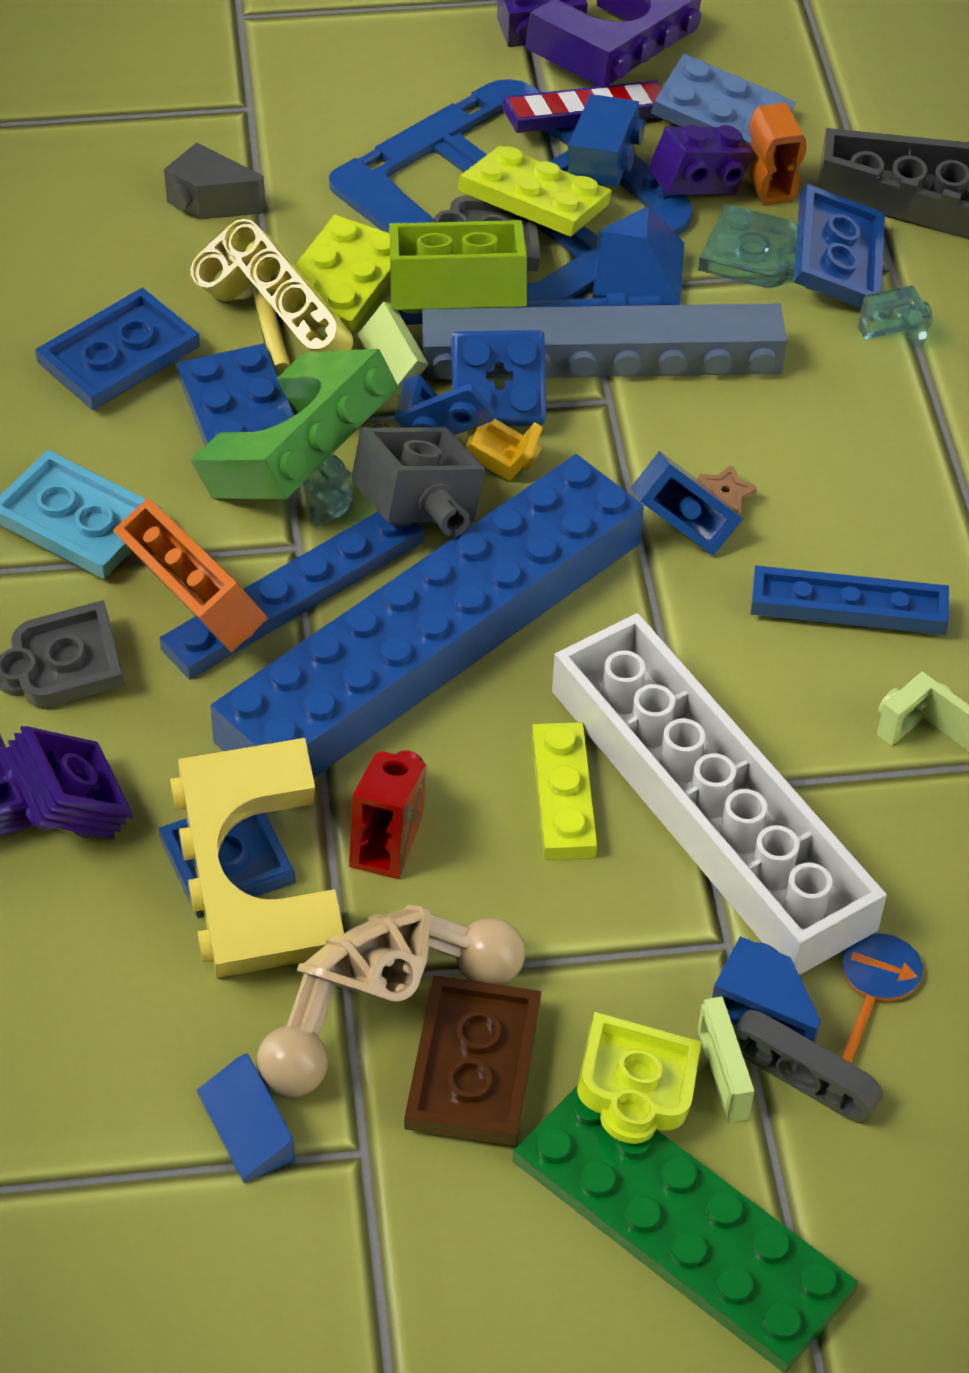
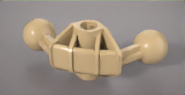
(382, 961)

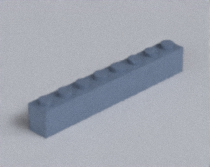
(624, 338)

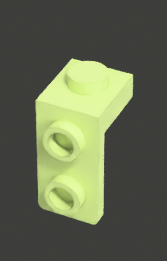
(922, 700)

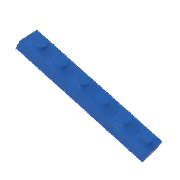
(298, 587)

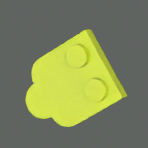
(637, 1077)

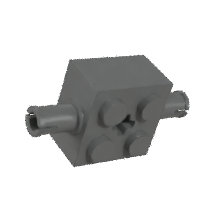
(418, 476)

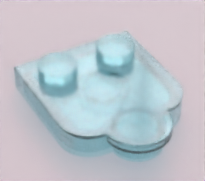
(750, 247)

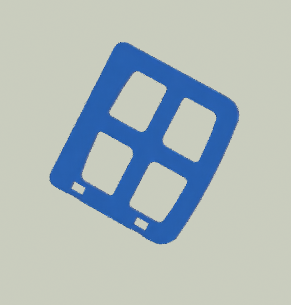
(383, 203)

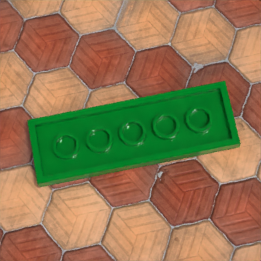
(690, 1230)

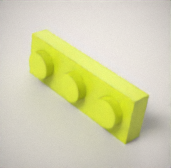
(564, 791)

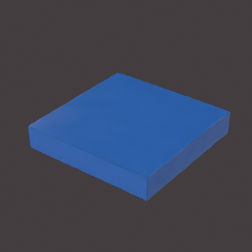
(247, 855)

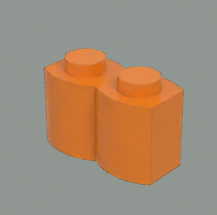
(777, 155)

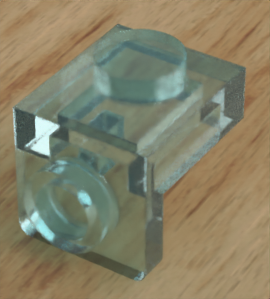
(896, 312)
(330, 491)

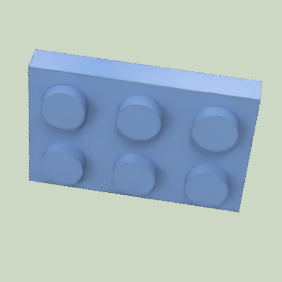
(711, 97)

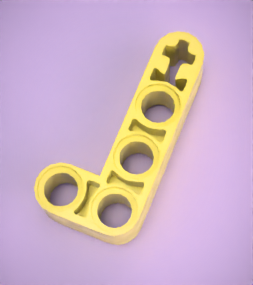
(284, 293)

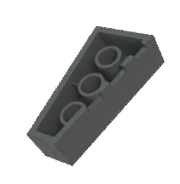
(900, 176)

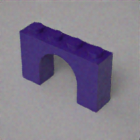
(609, 49)

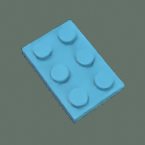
(69, 512)

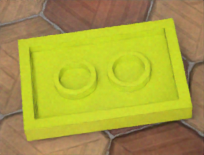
(535, 190)
(348, 268)

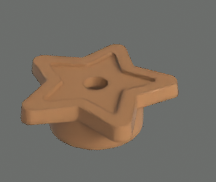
(729, 481)

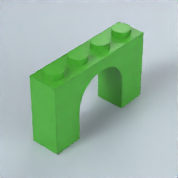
(330, 399)

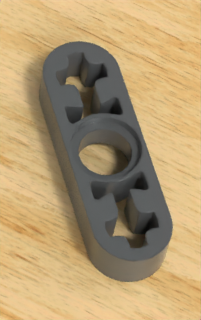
(807, 1066)

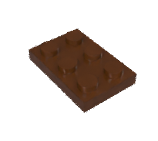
(473, 1060)

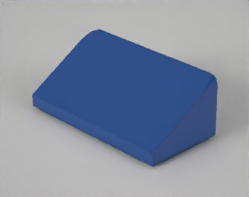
(247, 1119)

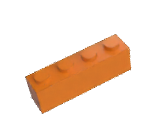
(191, 574)

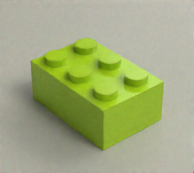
(457, 265)

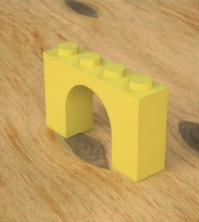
(217, 794)

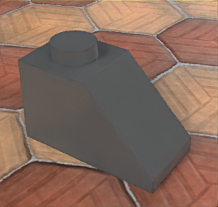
(213, 185)

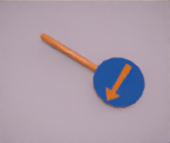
(880, 970)

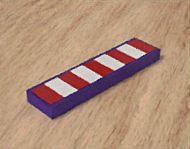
(565, 107)

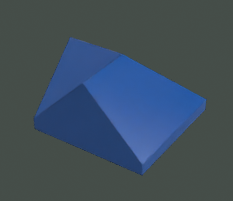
(639, 258)

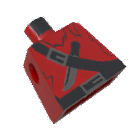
(393, 788)

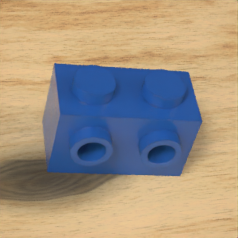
(605, 139)

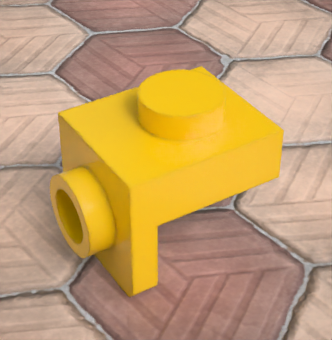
(503, 448)

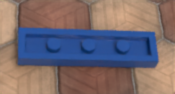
(850, 600)

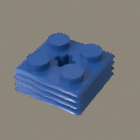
(520, 356)

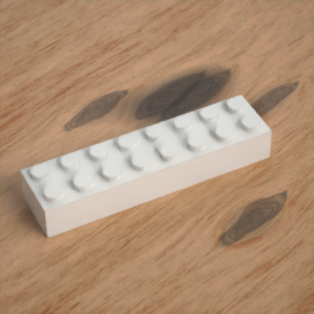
(717, 794)

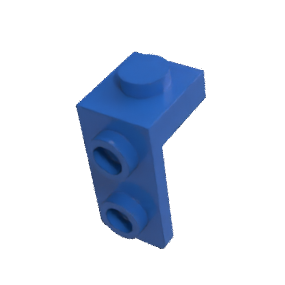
(456, 409)

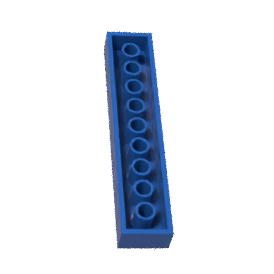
(434, 618)

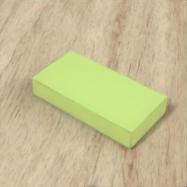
(392, 337)
(725, 1060)

